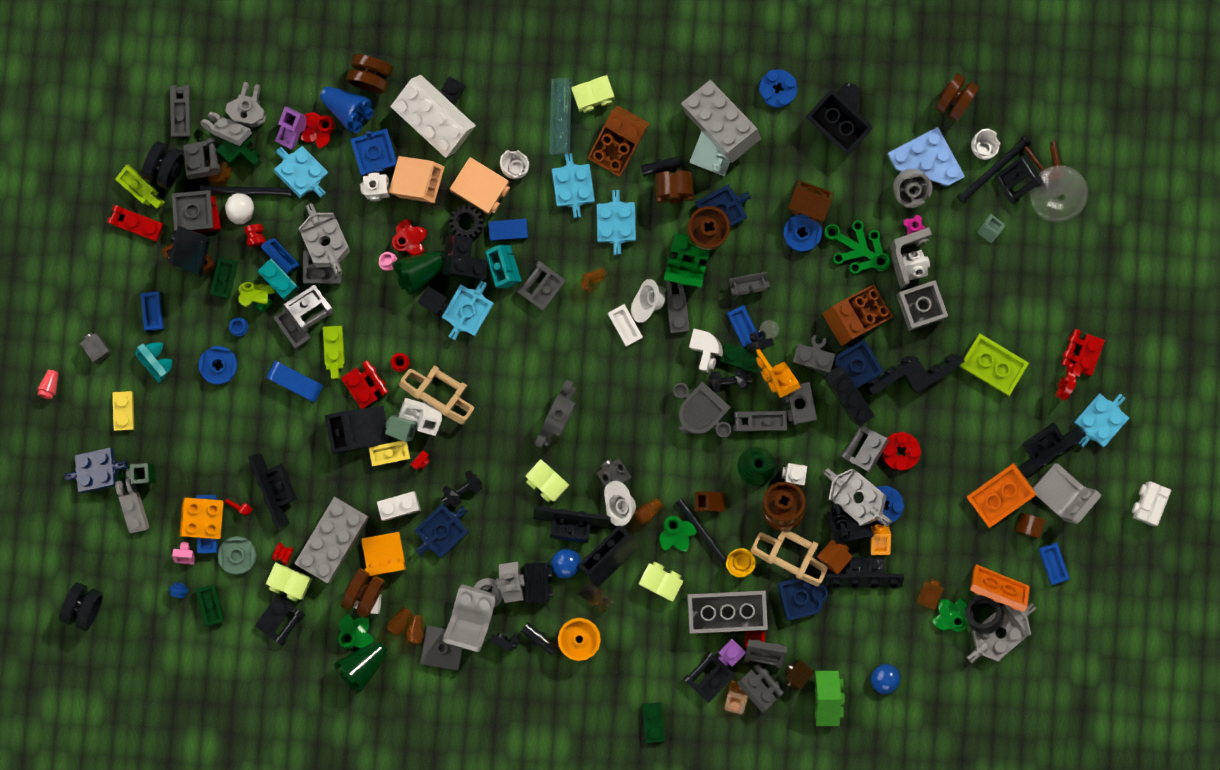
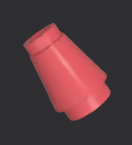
(48, 385)

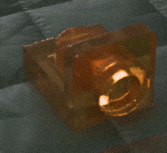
(222, 177)
(596, 276)
(930, 594)

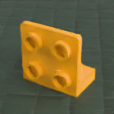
(780, 376)
(201, 518)
(383, 554)

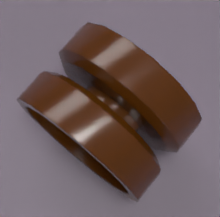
(369, 73)
(956, 97)
(710, 217)
(783, 506)
(361, 592)

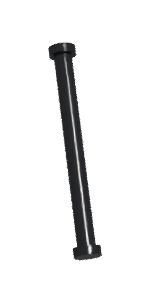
(994, 169)
(247, 190)

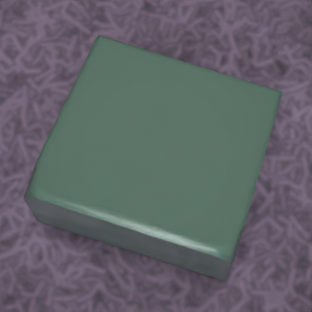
(991, 228)

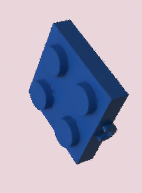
(374, 152)

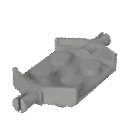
(321, 227)
(844, 491)
(1016, 630)

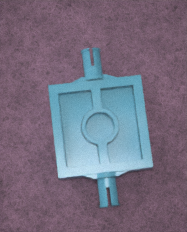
(301, 172)
(573, 185)
(616, 222)
(467, 310)
(1101, 420)

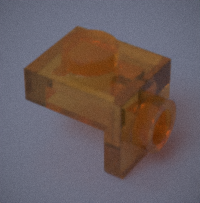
(735, 699)

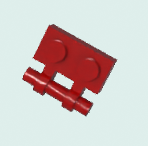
(1088, 353)
(359, 387)

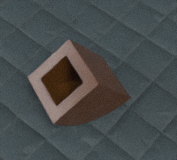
(710, 501)
(1030, 525)

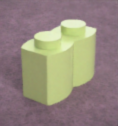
(593, 93)
(547, 481)
(289, 581)
(661, 582)

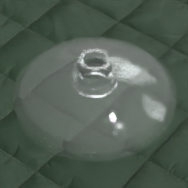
(1056, 182)

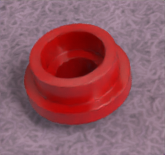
(395, 358)

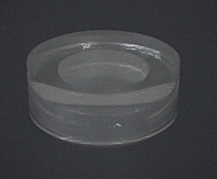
(770, 328)

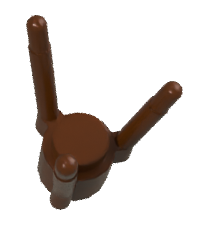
(1054, 153)

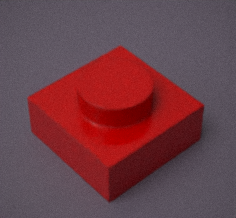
(421, 461)

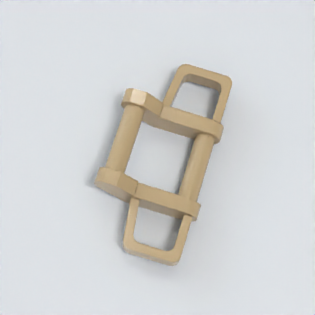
(426, 381)
(799, 572)

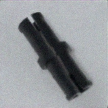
(660, 166)
(539, 638)

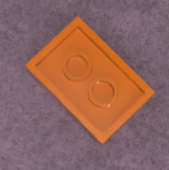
(1001, 495)
(999, 588)

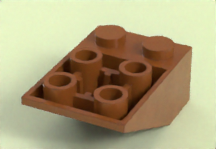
(618, 140)
(857, 315)

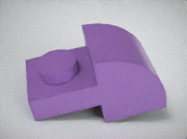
(291, 126)

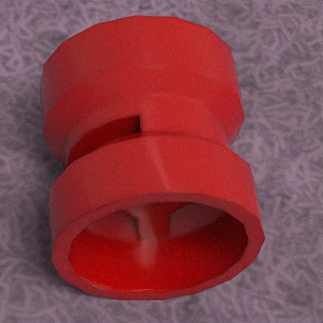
(254, 235)

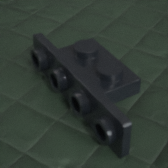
(1046, 446)
(274, 487)
(570, 524)
(865, 573)

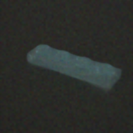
(560, 116)

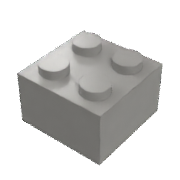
(922, 305)

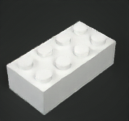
(433, 116)

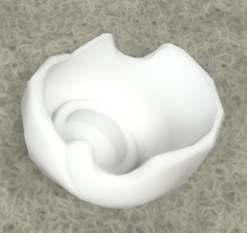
(985, 144)
(514, 164)
(239, 208)

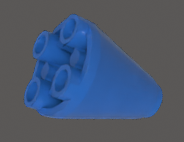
(348, 107)

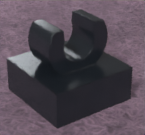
(759, 342)

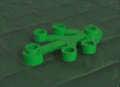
(860, 248)

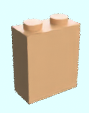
(416, 179)
(480, 186)

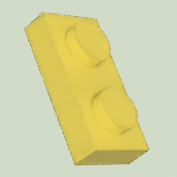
(123, 411)
(389, 453)

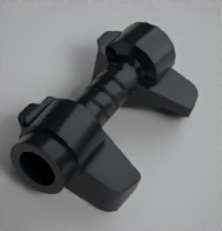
(741, 378)
(453, 497)

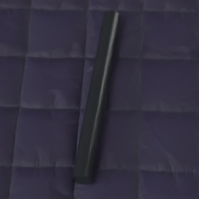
(701, 530)

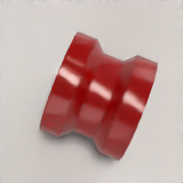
(282, 553)

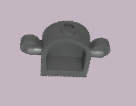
(701, 411)
(558, 415)

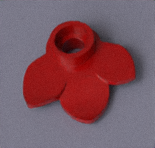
(315, 130)
(411, 235)

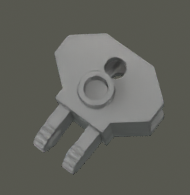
(247, 106)
(511, 582)

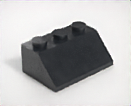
(839, 122)

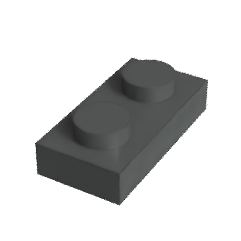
(290, 330)

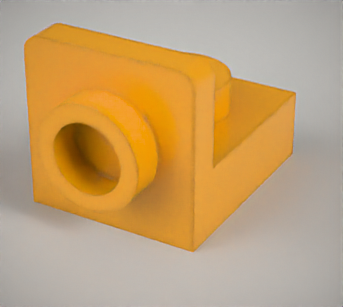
(881, 542)

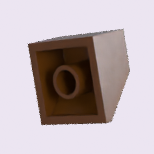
(810, 201)

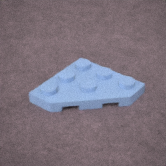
(930, 155)

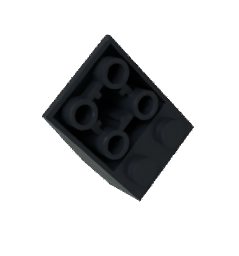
(188, 251)
(357, 429)

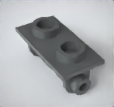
(753, 282)

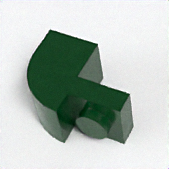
(233, 152)
(139, 473)

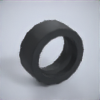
(988, 627)

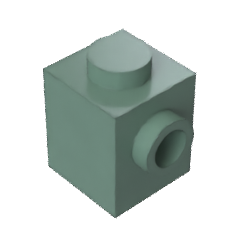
(401, 428)

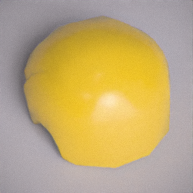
(740, 563)

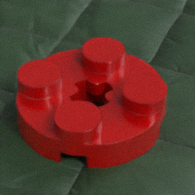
(1067, 384)
(912, 451)

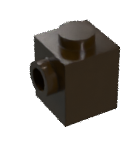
(798, 674)

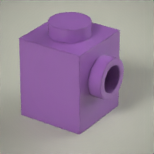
(730, 653)

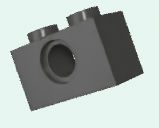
(804, 415)

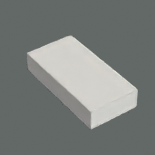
(625, 325)

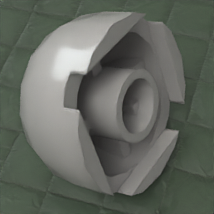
(912, 187)

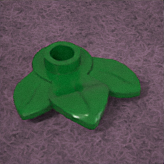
(677, 536)
(949, 613)
(357, 630)

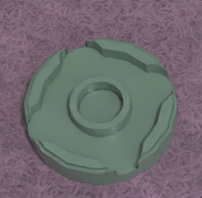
(237, 555)

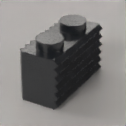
(537, 582)

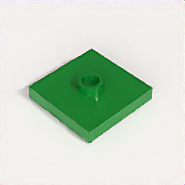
(683, 276)

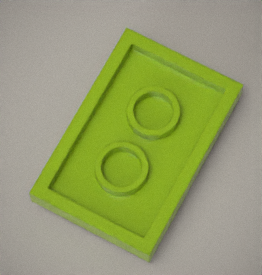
(994, 364)

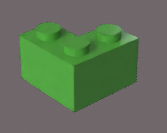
(828, 698)

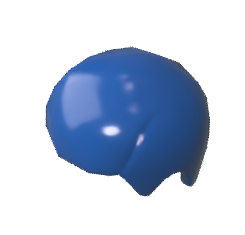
(565, 563)
(885, 678)

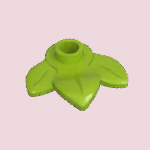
(254, 293)

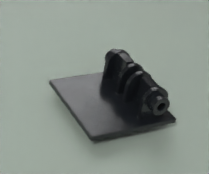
(845, 527)

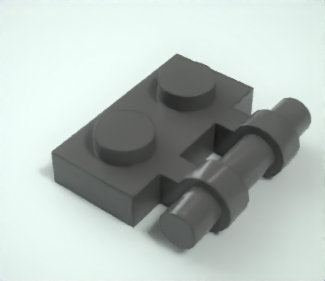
(757, 691)

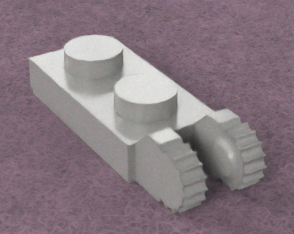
(226, 129)
(132, 506)

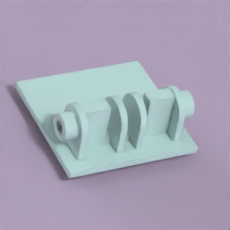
(709, 156)

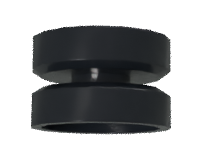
(162, 165)
(81, 606)

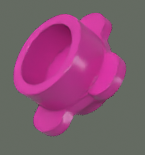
(909, 224)

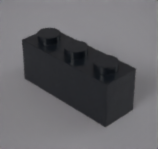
(848, 396)
(608, 555)

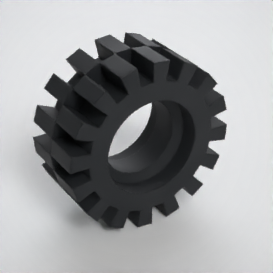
(466, 211)

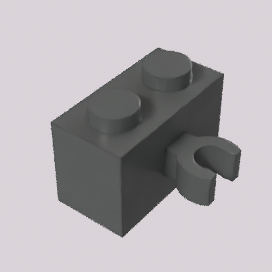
(813, 357)

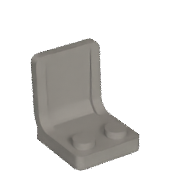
(918, 239)
(1065, 494)
(470, 618)

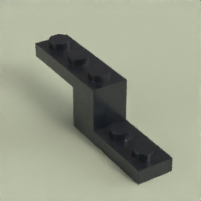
(914, 373)

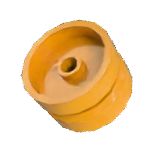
(568, 635)

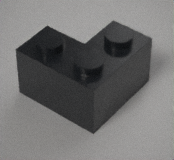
(459, 262)

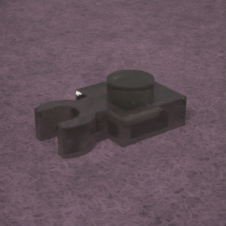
(593, 595)

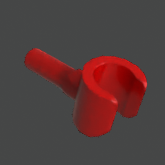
(244, 509)

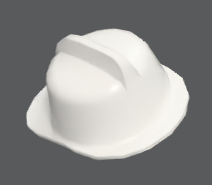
(648, 299)
(619, 503)

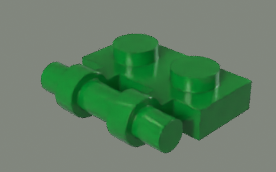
(684, 247)

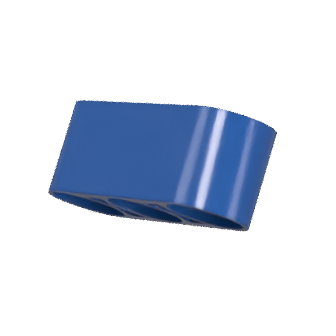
(294, 381)

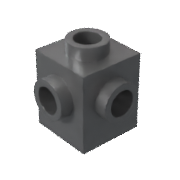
(613, 472)

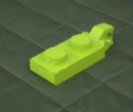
(141, 189)
(334, 350)

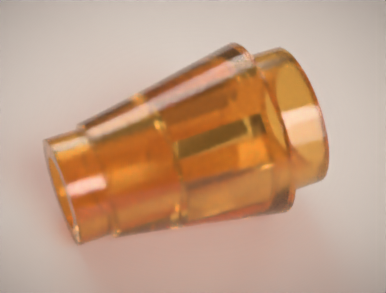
(648, 510)
(399, 621)
(415, 630)

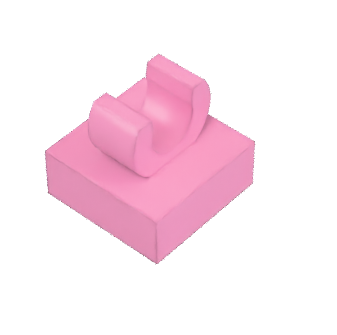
(184, 554)

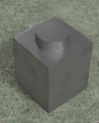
(95, 347)

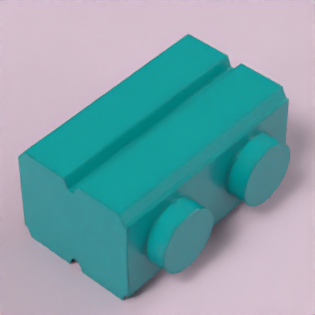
(503, 266)
(278, 279)

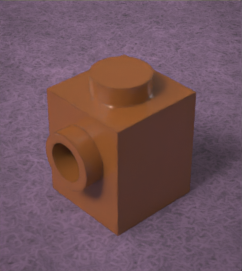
(835, 556)

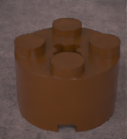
(674, 187)

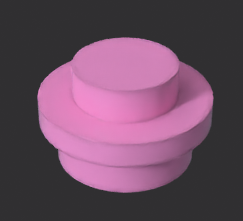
(386, 260)

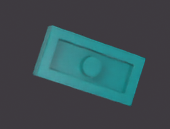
(147, 355)

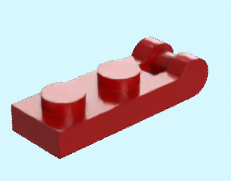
(136, 223)

